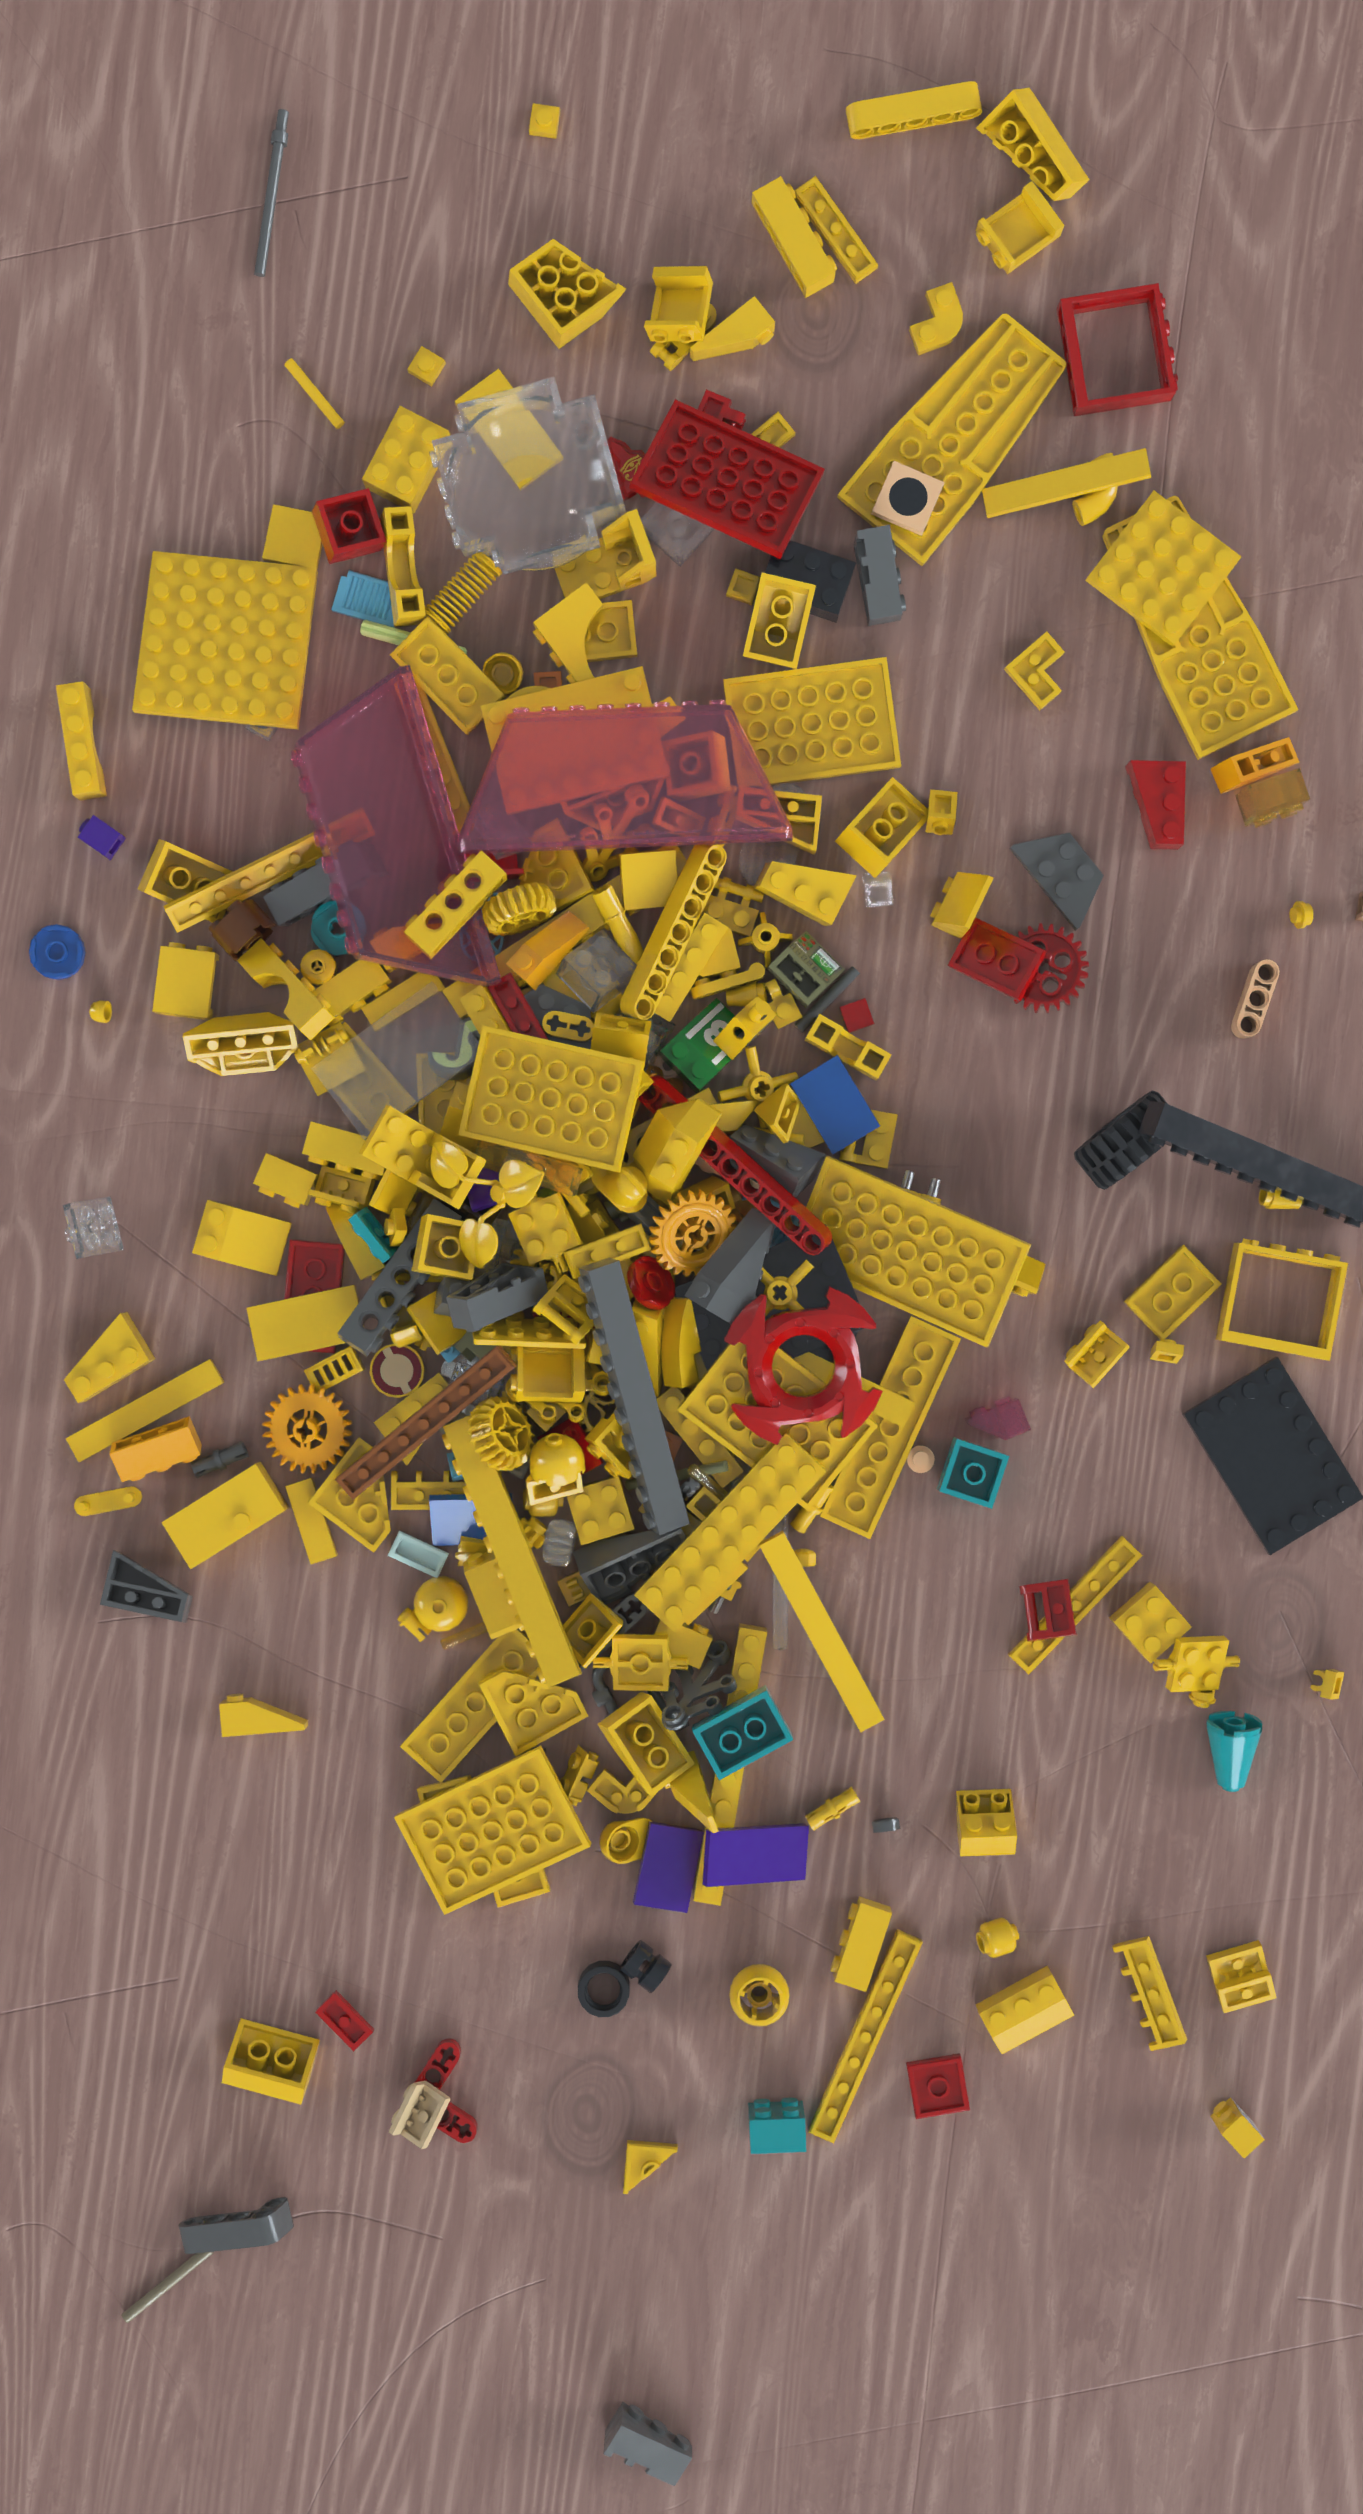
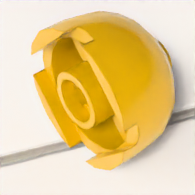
(556, 1460)
(441, 1603)

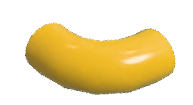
(1094, 504)

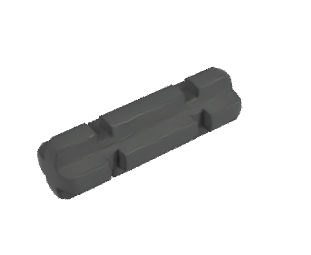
(688, 1488)

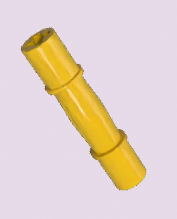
(615, 916)

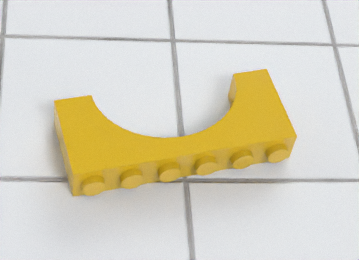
(565, 632)

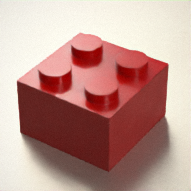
(349, 526)

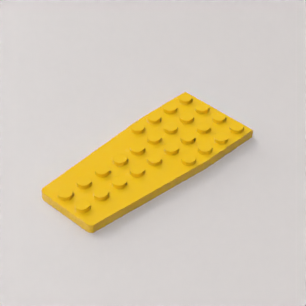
(961, 430)
(1217, 671)

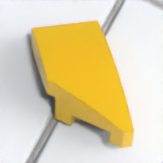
(734, 1113)

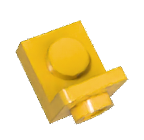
(941, 812)

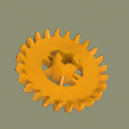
(691, 1230)
(303, 1454)

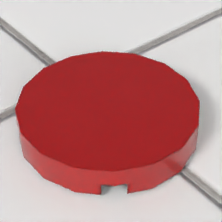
(650, 1283)

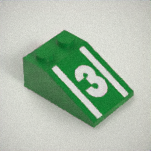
(694, 1052)

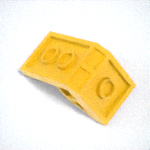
(618, 564)
(406, 1151)

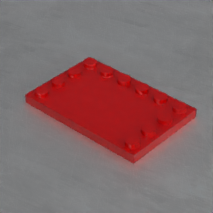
(727, 479)

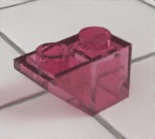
(1002, 1420)

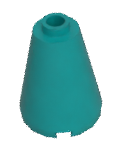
(1233, 1747)

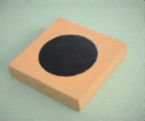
(907, 498)

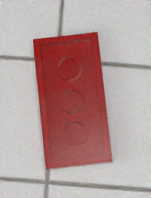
(314, 1269)

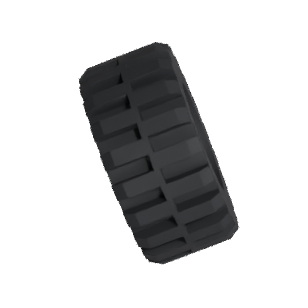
(1118, 1145)

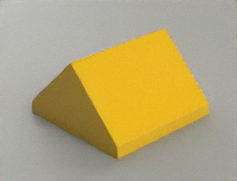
(591, 1629)

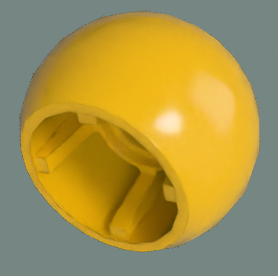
(746, 1981)

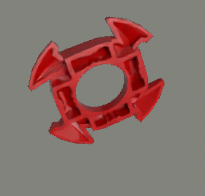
(843, 1390)

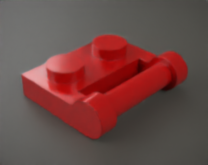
(1057, 1610)

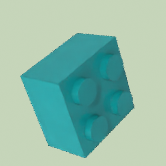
(972, 1472)
(777, 2126)

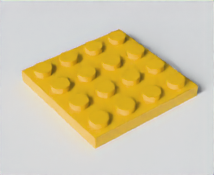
(1163, 568)

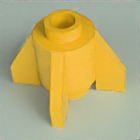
(762, 946)

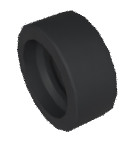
(595, 2008)

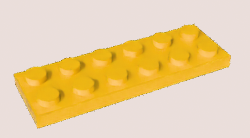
(463, 1712)

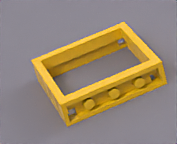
(1302, 1256)

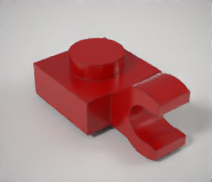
(719, 407)

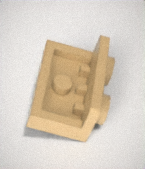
(419, 2113)

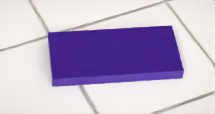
(755, 1854)

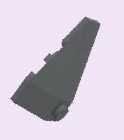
(619, 1562)

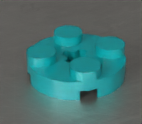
(322, 927)

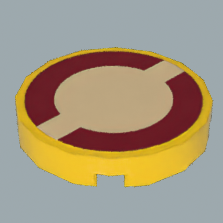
(397, 1370)

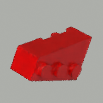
(1161, 800)

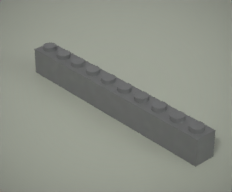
(633, 1395)

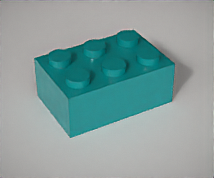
(742, 1732)

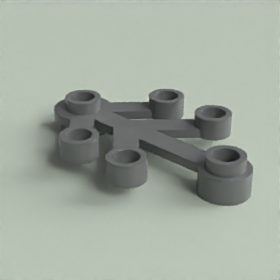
(677, 1715)

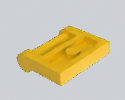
(876, 1143)
(573, 1301)

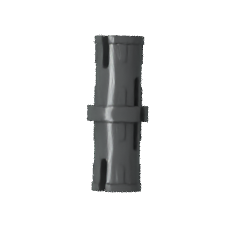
(219, 1459)

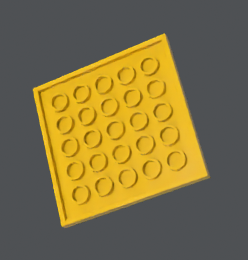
(225, 640)

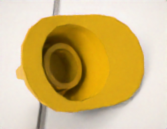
(624, 1189)

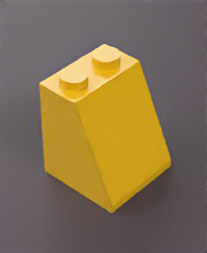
(490, 1594)

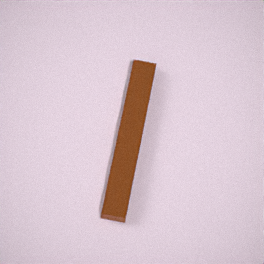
(426, 1421)

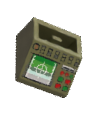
(805, 969)

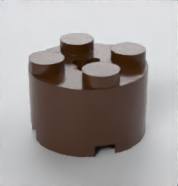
(241, 927)

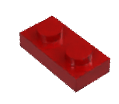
(344, 2020)

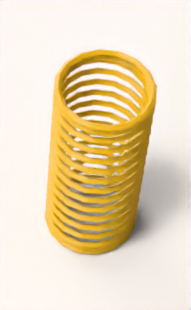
(487, 566)

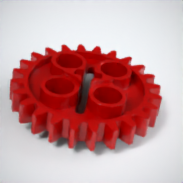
(1055, 945)

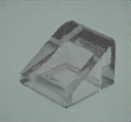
(878, 890)

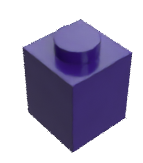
(101, 836)

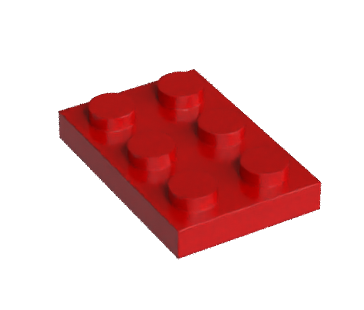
(997, 959)

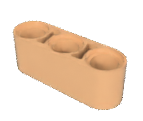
(1264, 989)

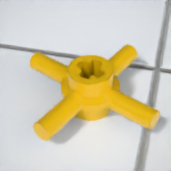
(751, 1081)
(790, 1283)

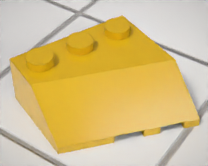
(562, 291)

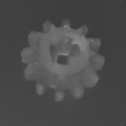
(559, 1542)

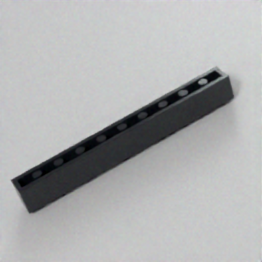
(1253, 1162)

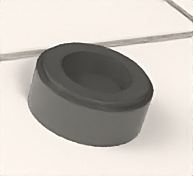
(885, 1824)

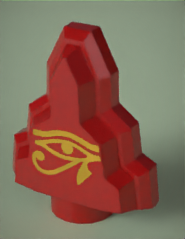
(626, 464)

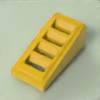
(354, 1360)

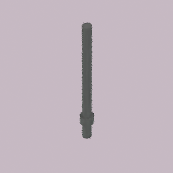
(279, 141)

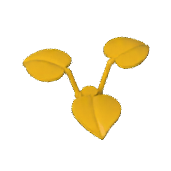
(516, 1188)

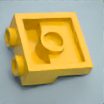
(607, 1443)

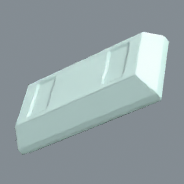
(418, 1554)

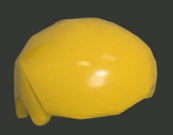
(504, 671)

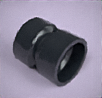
(652, 1973)

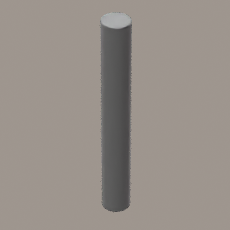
(827, 999)

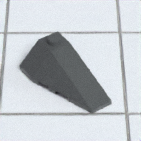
(733, 1271)

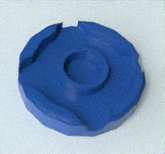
(57, 952)

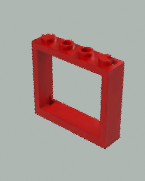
(1160, 331)

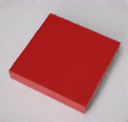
(938, 2086)

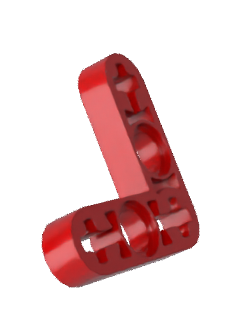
(463, 2117)

